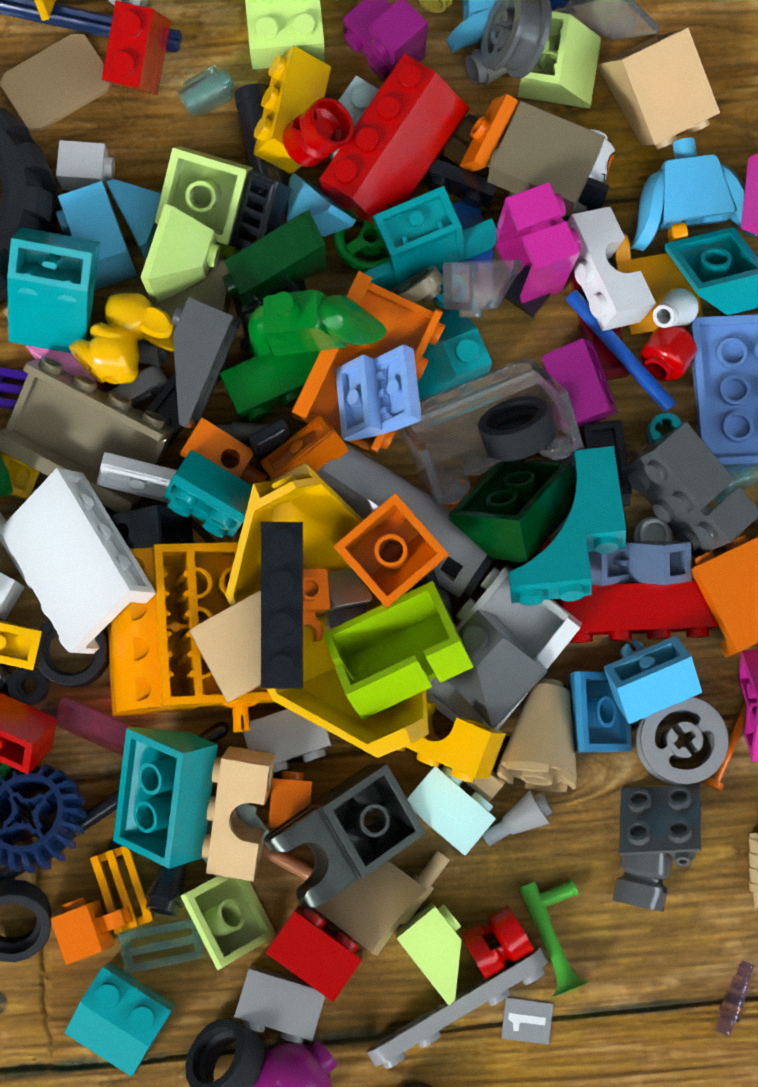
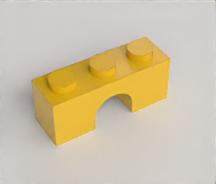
(468, 749)

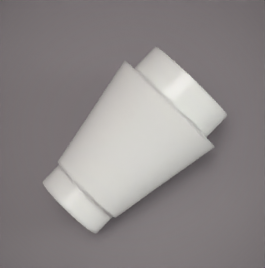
(676, 309)

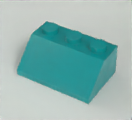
(164, 795)

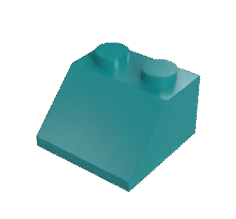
(119, 1018)

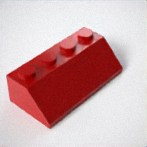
(394, 141)

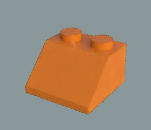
(391, 550)

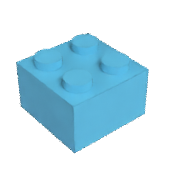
(91, 216)

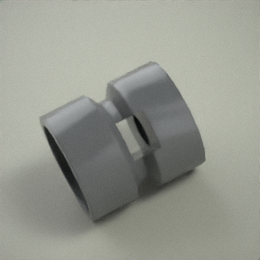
(643, 880)

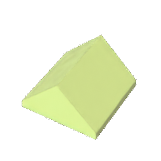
(228, 918)

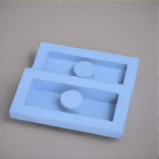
(378, 394)

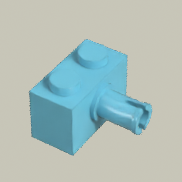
(652, 678)

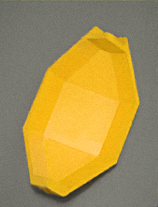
(326, 519)

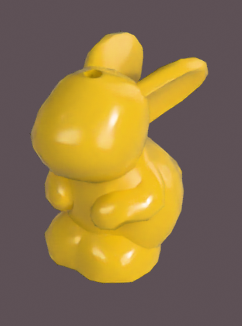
(114, 348)

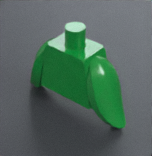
(310, 323)

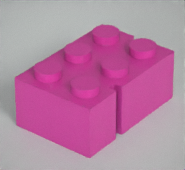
(536, 233)

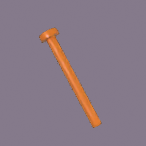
(715, 781)

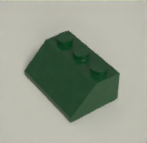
(516, 507)

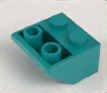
(209, 495)

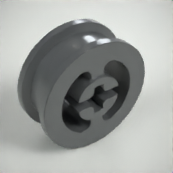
(516, 35)

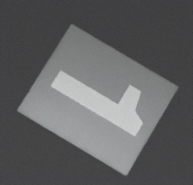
(527, 1021)

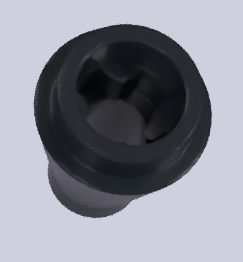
(166, 891)

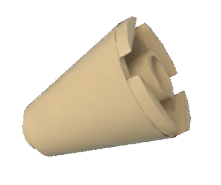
(542, 741)

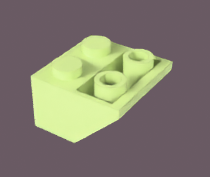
(566, 65)

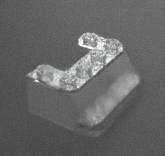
(448, 440)

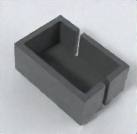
(680, 480)

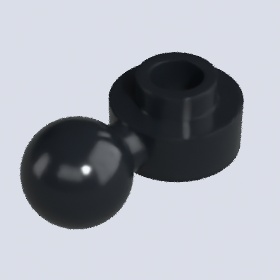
(16, 680)

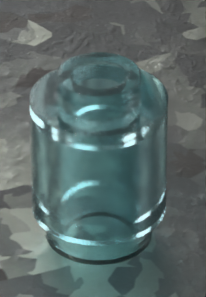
(206, 91)

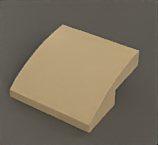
(233, 647)
(375, 906)

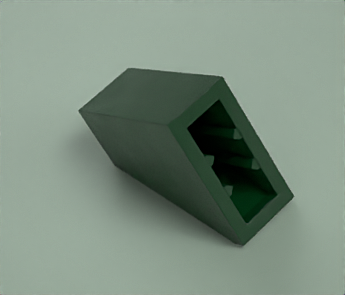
(276, 260)

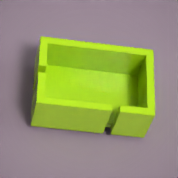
(396, 651)

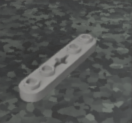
(426, 1027)

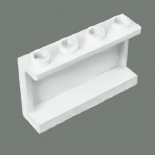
(74, 559)
(540, 628)

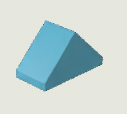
(138, 210)
(325, 212)

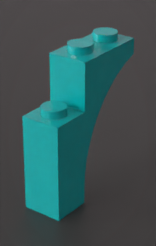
(592, 525)

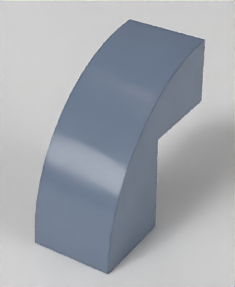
(643, 563)

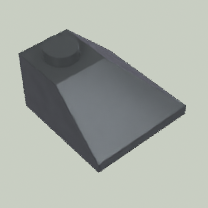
(500, 671)

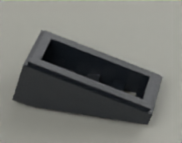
(252, 197)
(269, 439)

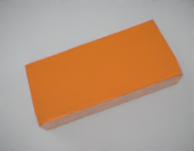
(311, 445)

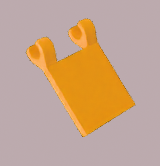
(659, 273)

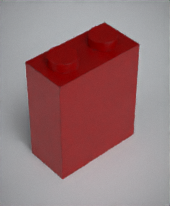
(136, 48)

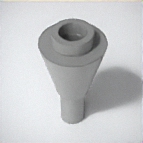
(525, 815)

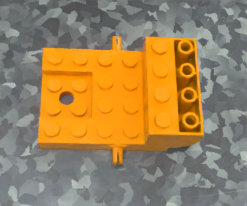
(150, 644)

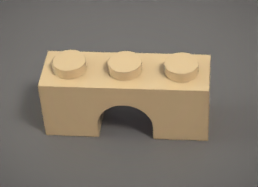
(233, 846)

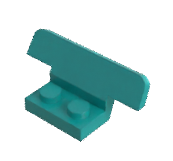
(426, 234)

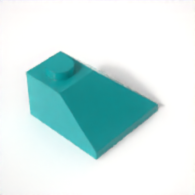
(719, 269)
(455, 358)

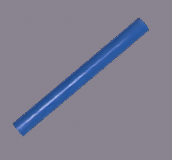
(622, 353)

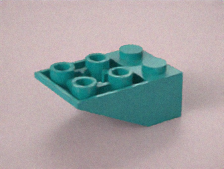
(50, 288)

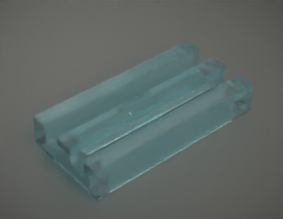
(127, 951)

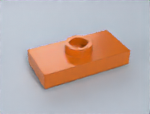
(488, 132)

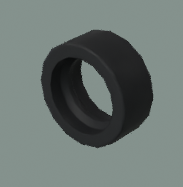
(517, 428)
(73, 680)
(33, 897)
(212, 1042)

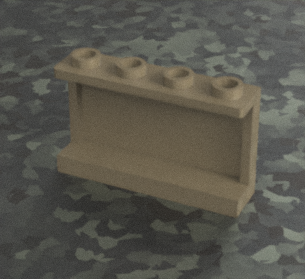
(72, 423)

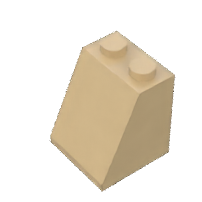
(661, 87)

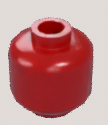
(668, 353)

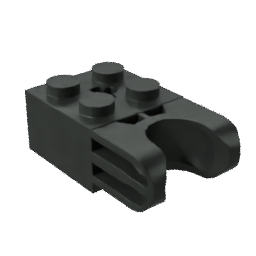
(340, 837)

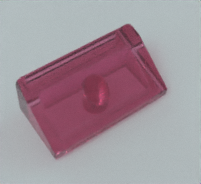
(92, 725)

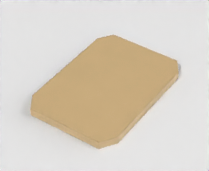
(55, 82)

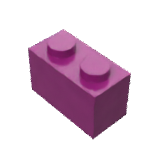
(581, 374)

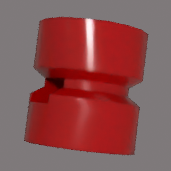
(318, 132)
(510, 936)

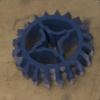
(16, 822)

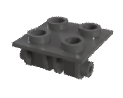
(661, 821)

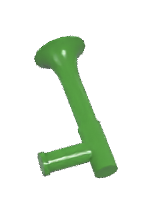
(536, 905)

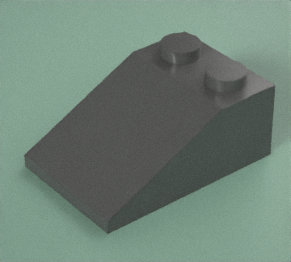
(200, 349)

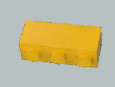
(294, 85)

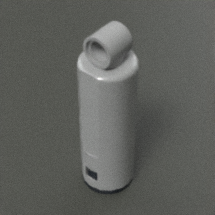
(368, 484)

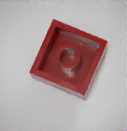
(316, 952)

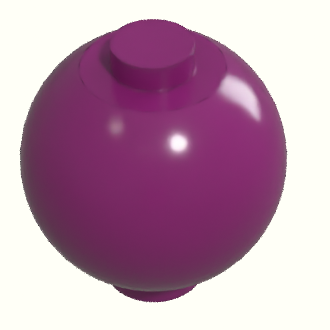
(296, 1066)

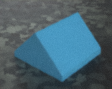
(595, 715)

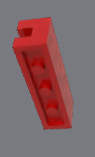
(639, 609)

